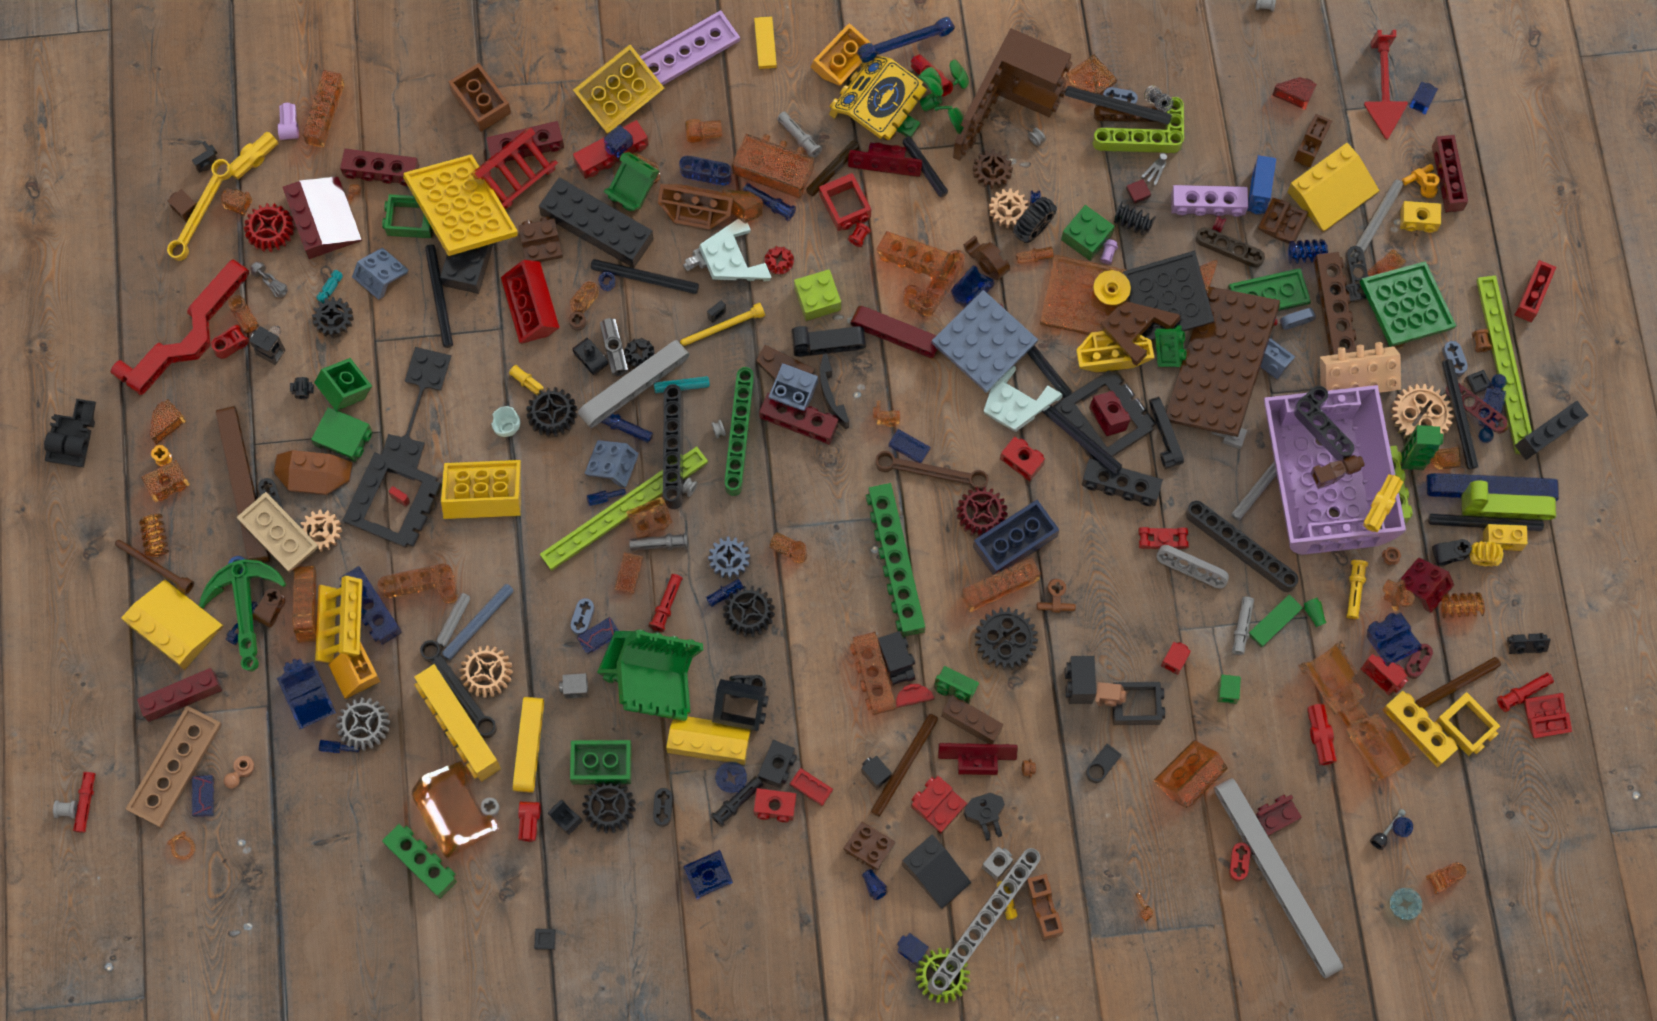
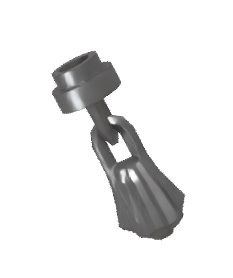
(278, 288)

